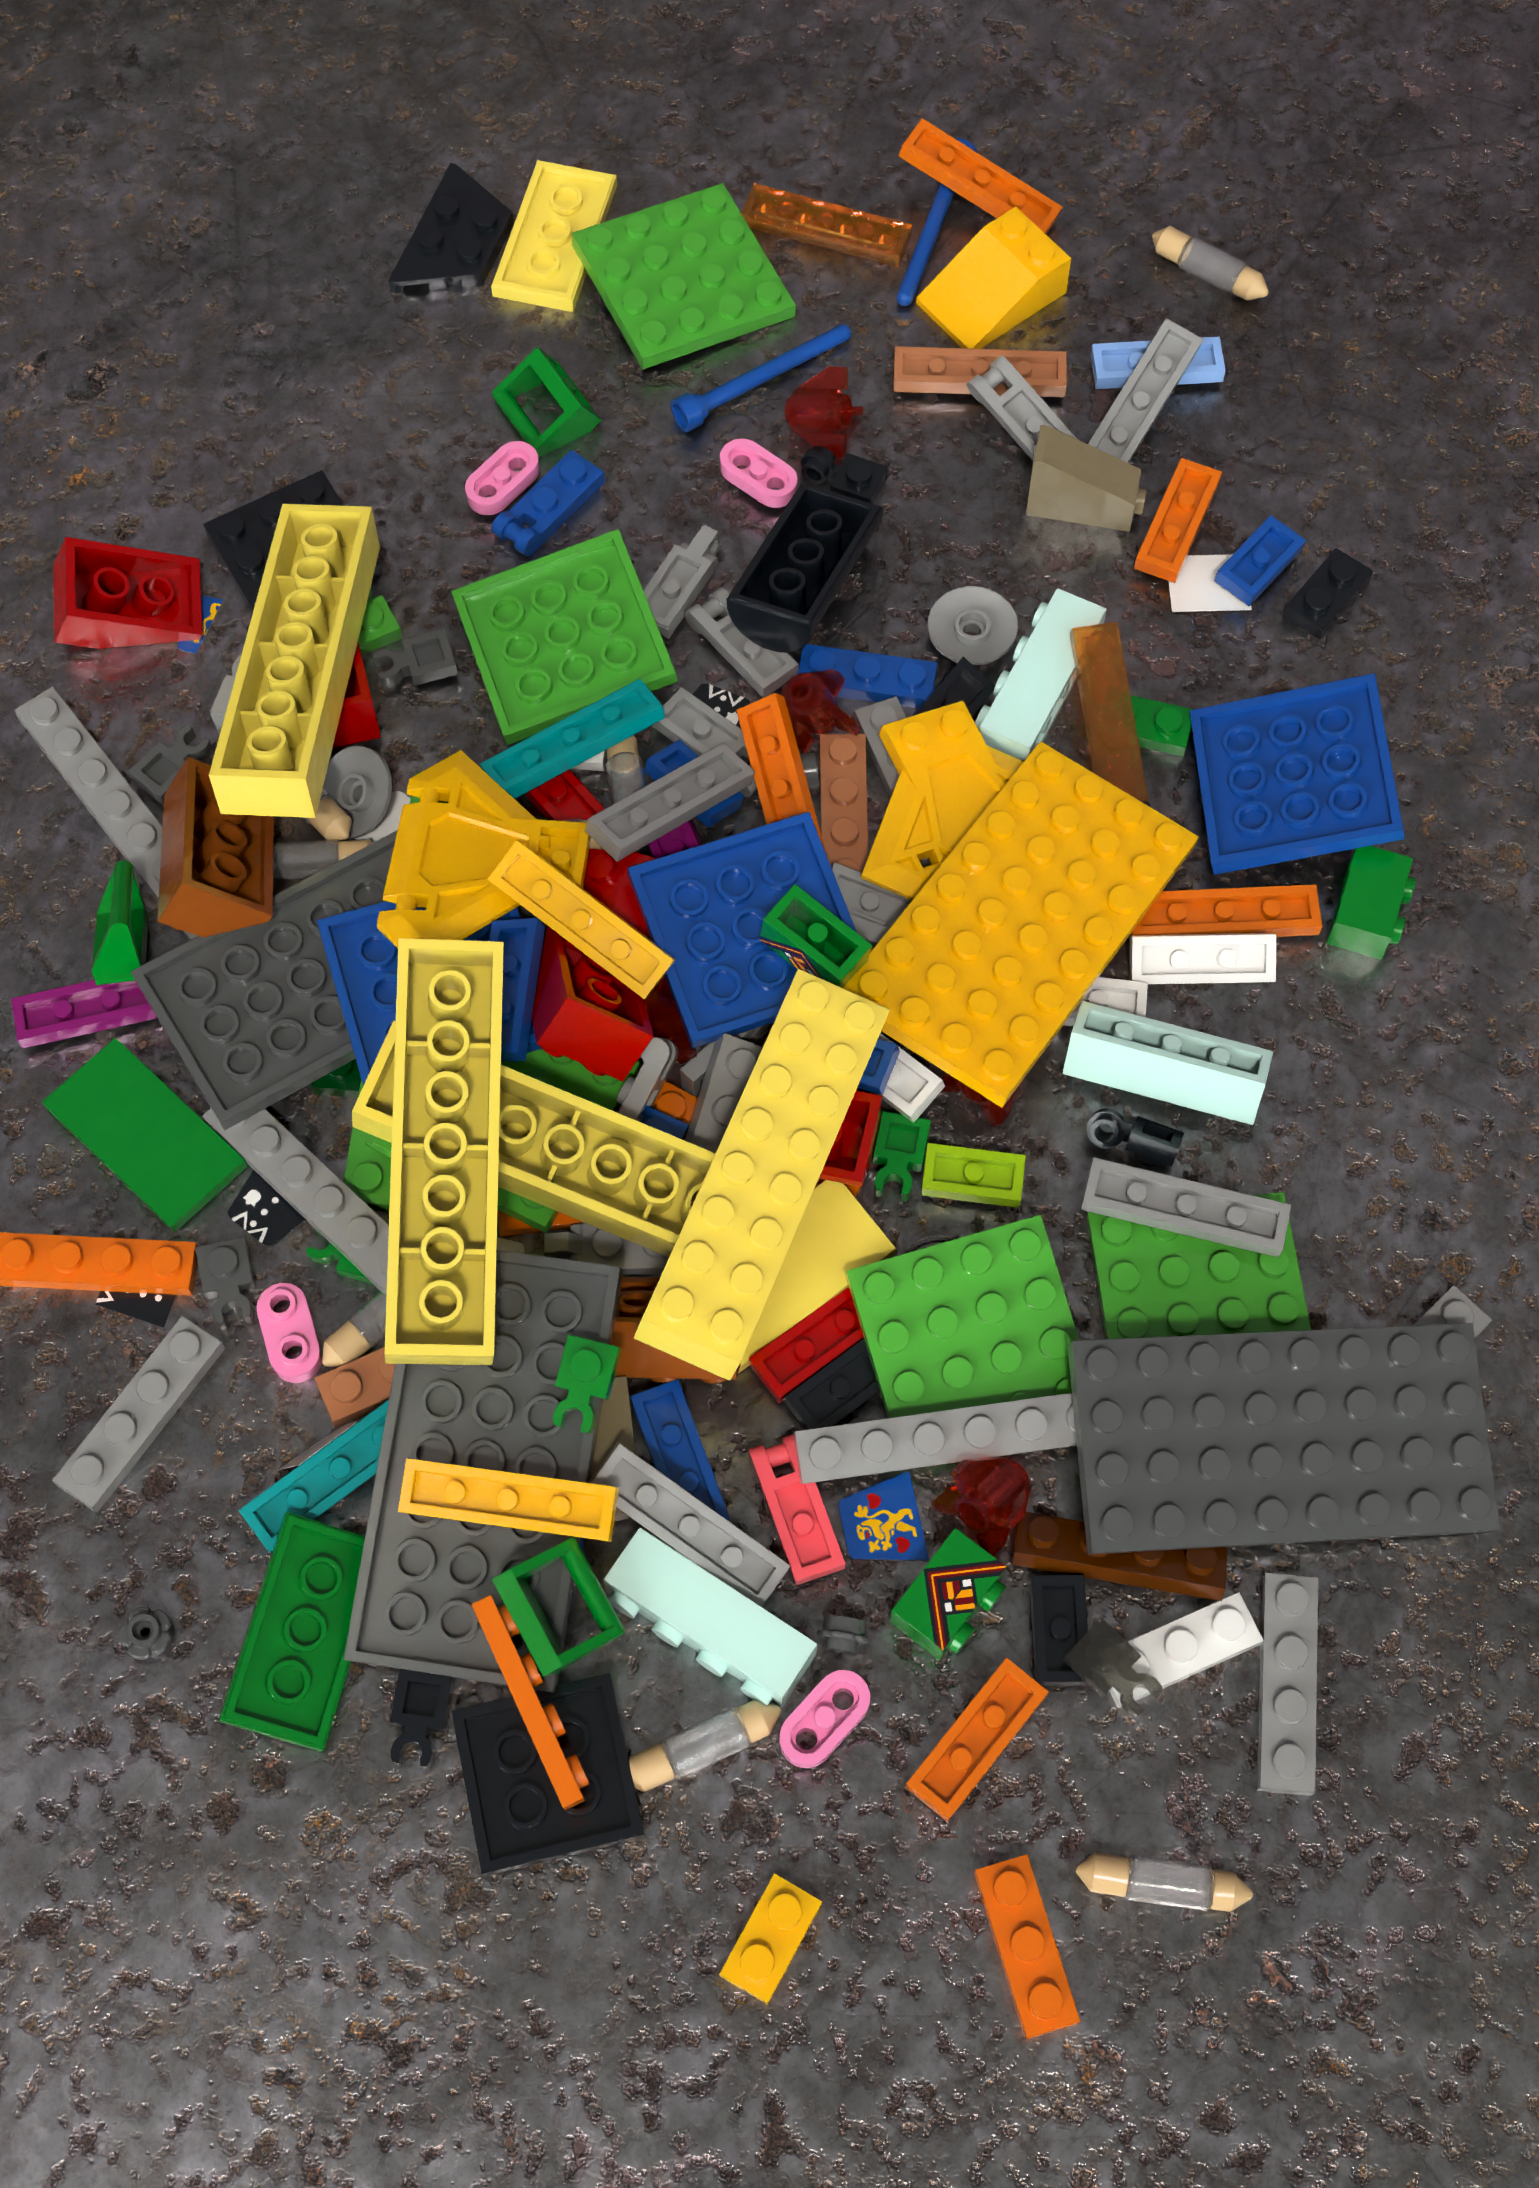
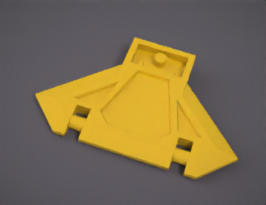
(939, 794)
(453, 847)

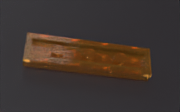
(827, 224)
(1108, 707)

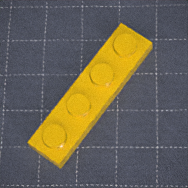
(581, 919)
(508, 1499)

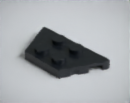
(455, 236)

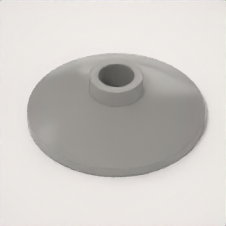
(972, 611)
(360, 787)

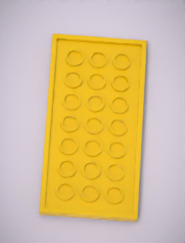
(1020, 921)

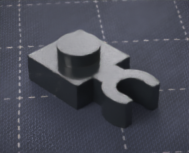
(420, 1707)

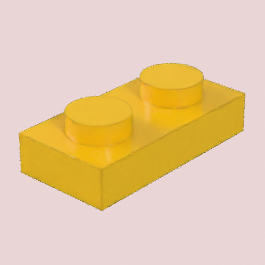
(770, 1939)

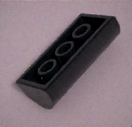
(801, 567)

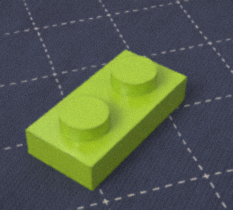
(973, 1175)

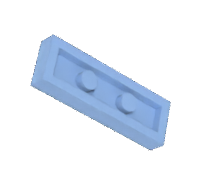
(1116, 361)

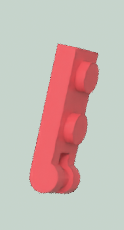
(797, 1514)

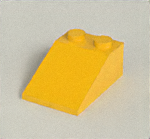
(996, 281)

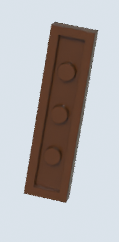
(1061, 1547)

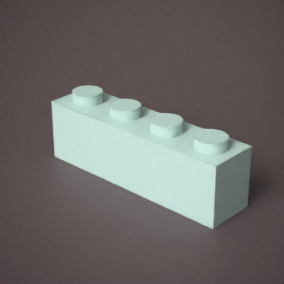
(1040, 679)
(1167, 1062)
(709, 1618)

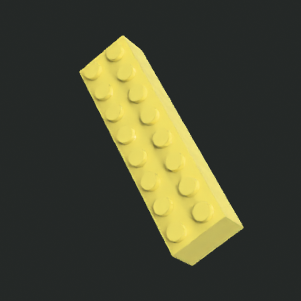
(296, 662)
(444, 1153)
(572, 1155)
(762, 1176)

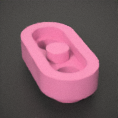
(761, 475)
(498, 479)
(287, 1330)
(823, 1719)

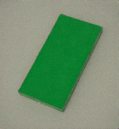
(145, 1134)
(297, 1636)

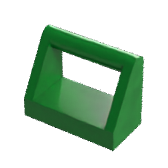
(578, 413)
(120, 928)
(532, 1620)

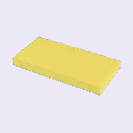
(539, 255)
(829, 1240)

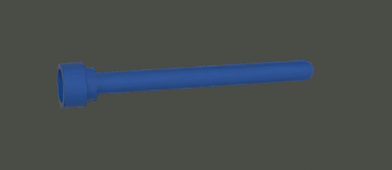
(926, 241)
(691, 410)

